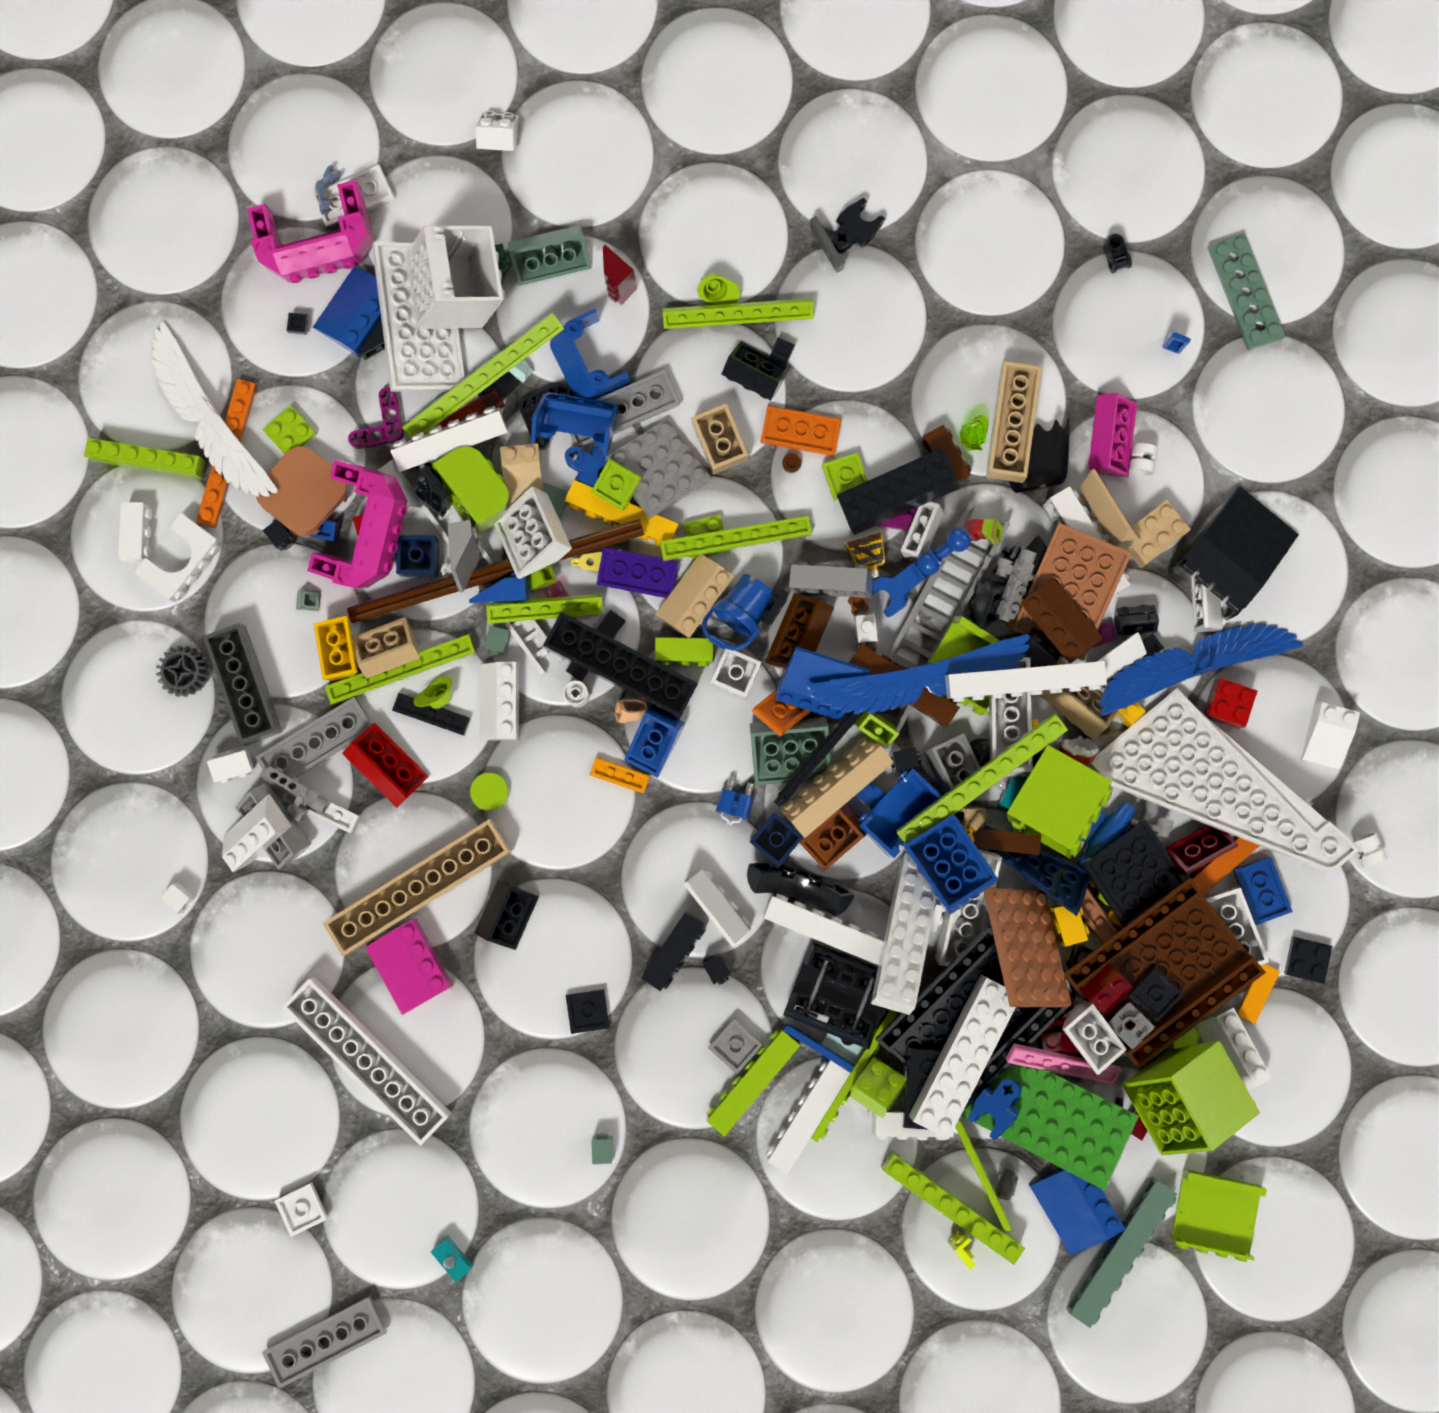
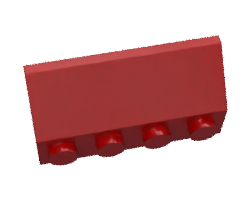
(385, 764)

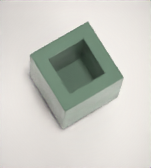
(497, 640)
(602, 1149)

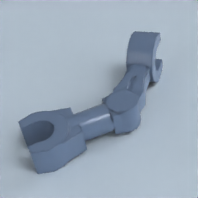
(320, 188)

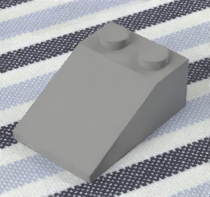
(464, 551)

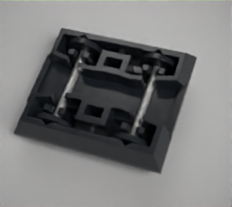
(835, 995)

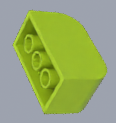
(473, 487)

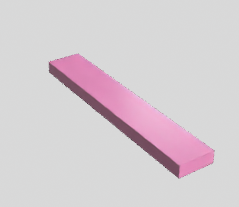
(1060, 1064)

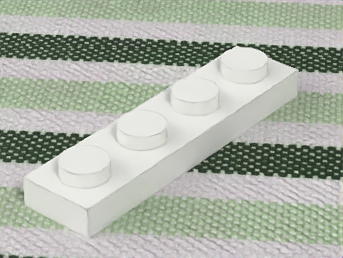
(334, 815)

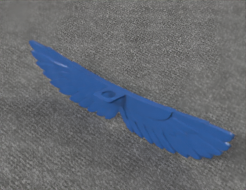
(1177, 665)
(902, 686)

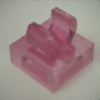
(555, 590)

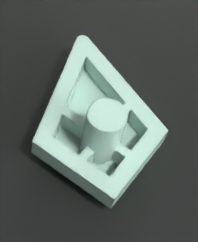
(521, 371)

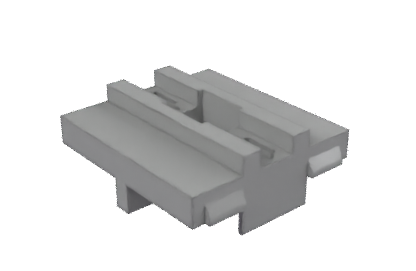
(1119, 1025)

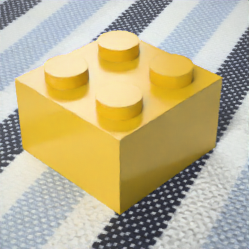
(1067, 927)

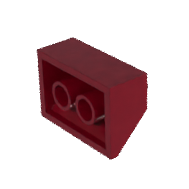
(618, 277)
(1200, 848)

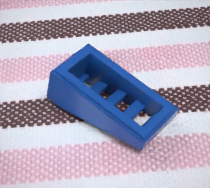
(1175, 342)

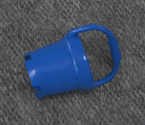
(741, 610)

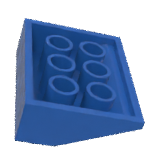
(352, 312)
(810, 668)
(950, 864)
(1076, 1210)

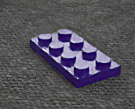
(636, 573)

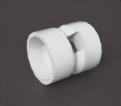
(1143, 459)
(576, 693)
(1369, 850)

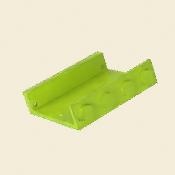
(961, 638)
(1216, 1214)

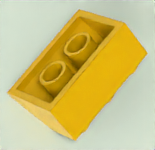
(335, 648)

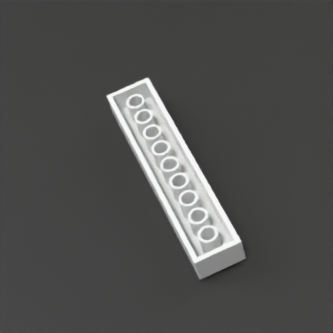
(366, 1060)

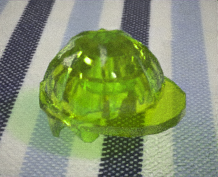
(973, 433)

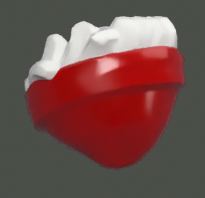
(1079, 749)

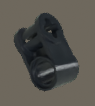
(1117, 257)

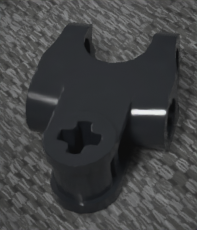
(854, 228)

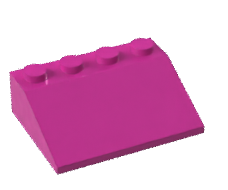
(409, 966)

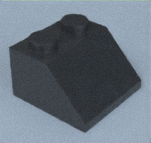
(986, 602)

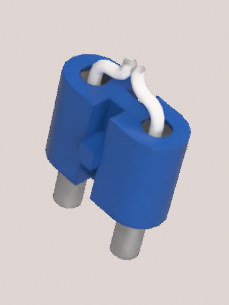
(735, 804)

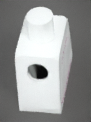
(865, 629)

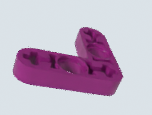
(384, 429)

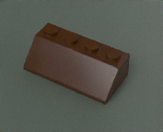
(1061, 620)
(800, 627)

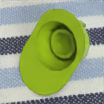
(718, 290)
(436, 694)

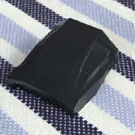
(432, 490)

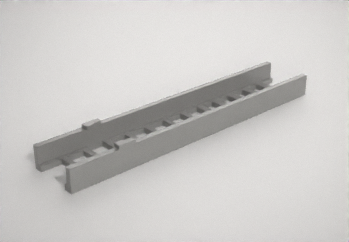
(918, 606)

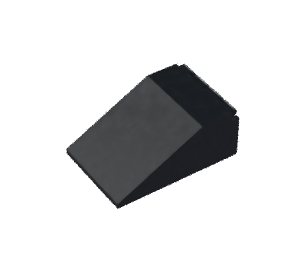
(1237, 550)

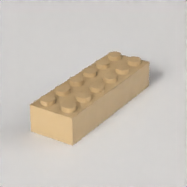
(1013, 422)
(836, 785)

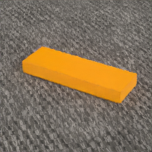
(619, 775)
(1257, 995)

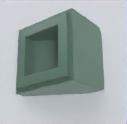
(308, 600)

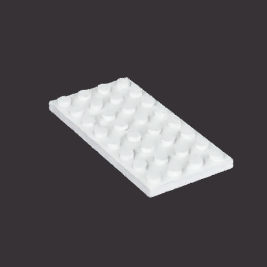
(415, 357)

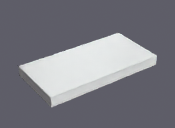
(374, 189)

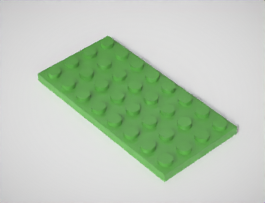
(1064, 1124)

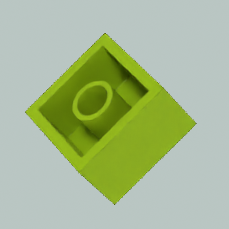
(878, 1087)

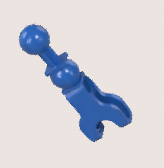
(926, 565)

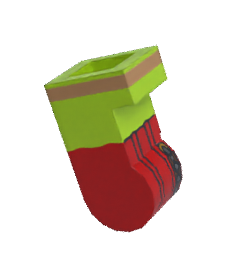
(984, 529)

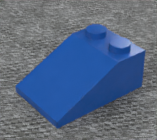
(654, 741)

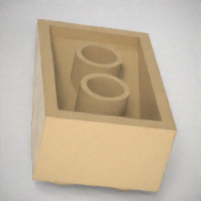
(521, 469)

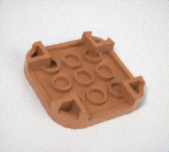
(304, 493)

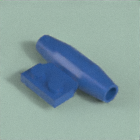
(1107, 829)

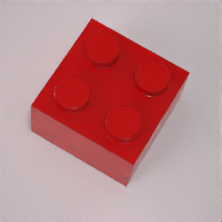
(1230, 703)

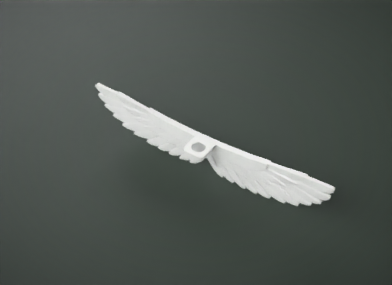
(212, 432)

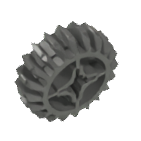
(181, 678)

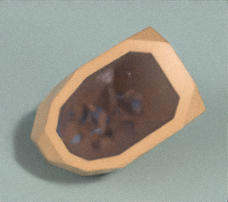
(630, 710)

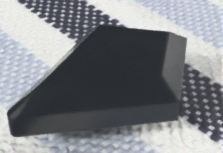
(1010, 554)

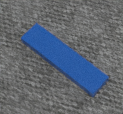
(817, 1046)

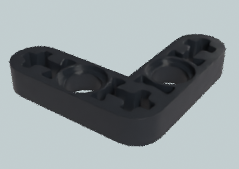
(528, 415)

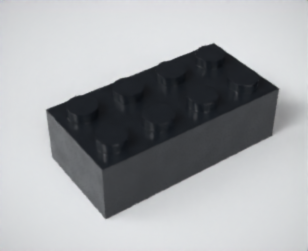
(673, 950)

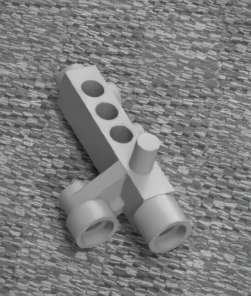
(1016, 586)
(294, 788)
(1160, 826)

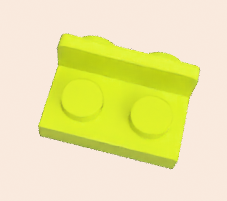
(958, 1242)

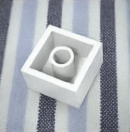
(736, 673)

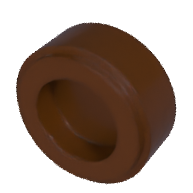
(791, 463)

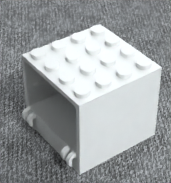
(454, 276)

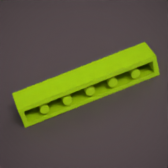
(145, 458)
(753, 1081)

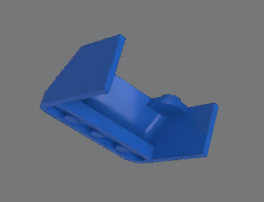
(580, 381)
(576, 417)

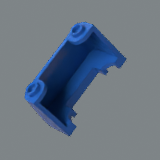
(896, 808)

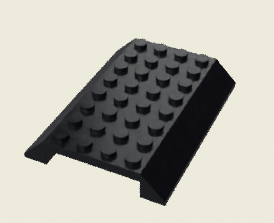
(943, 1002)

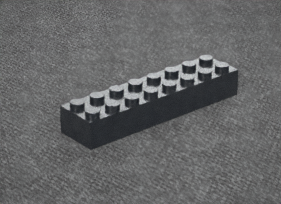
(620, 665)

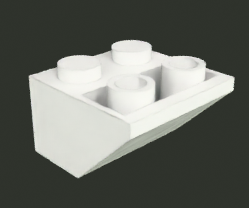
(497, 131)

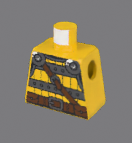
(867, 552)

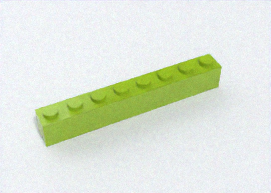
(953, 1207)

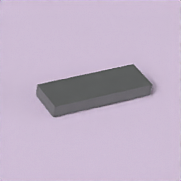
(826, 244)

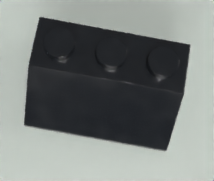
(755, 370)
(506, 915)

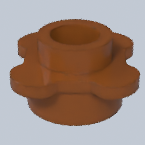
(855, 609)

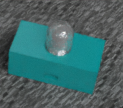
(1010, 790)
(452, 1259)

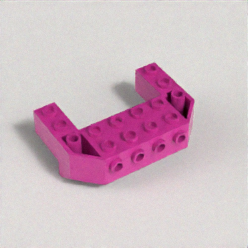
(319, 253)
(378, 529)

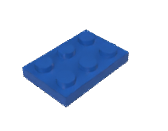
(1263, 890)

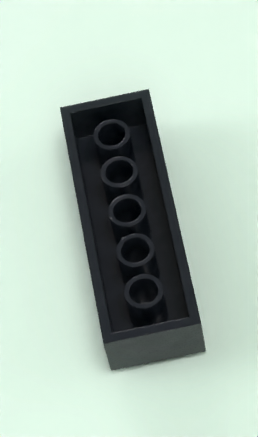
(898, 491)

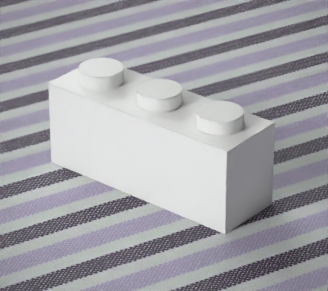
(922, 530)
(134, 531)

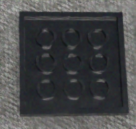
(1133, 872)

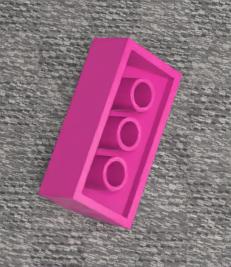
(1112, 435)

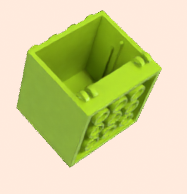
(1060, 802)
(1191, 1099)

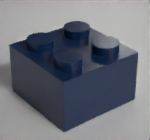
(417, 556)
(776, 839)

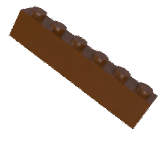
(935, 707)

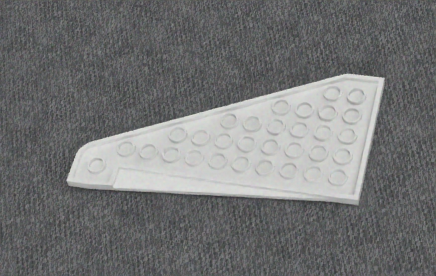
(1200, 772)

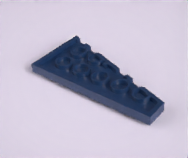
(1051, 874)

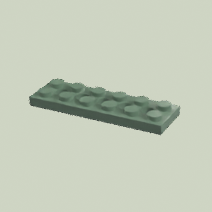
(1238, 301)

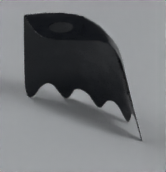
(1047, 458)

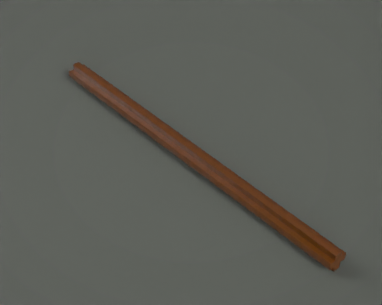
(486, 574)

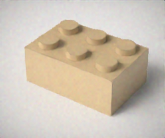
(719, 438)
(1157, 533)
(385, 647)

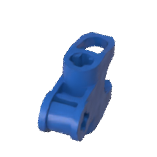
(588, 464)
(999, 1105)

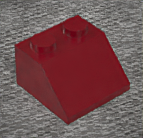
(1107, 989)

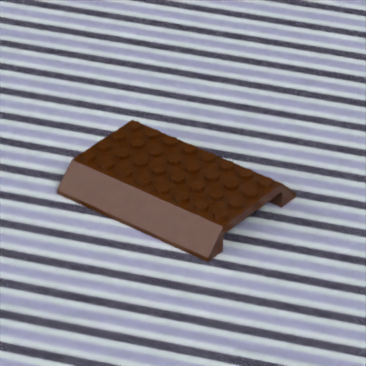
(1189, 948)

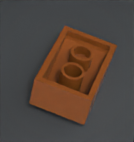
(834, 837)

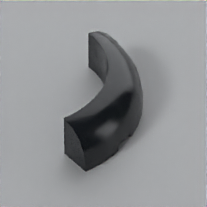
(800, 885)

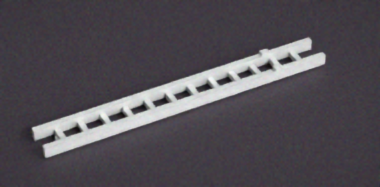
(540, 654)

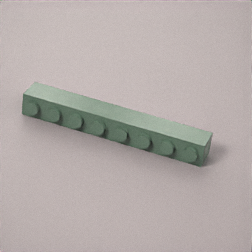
(1121, 1252)

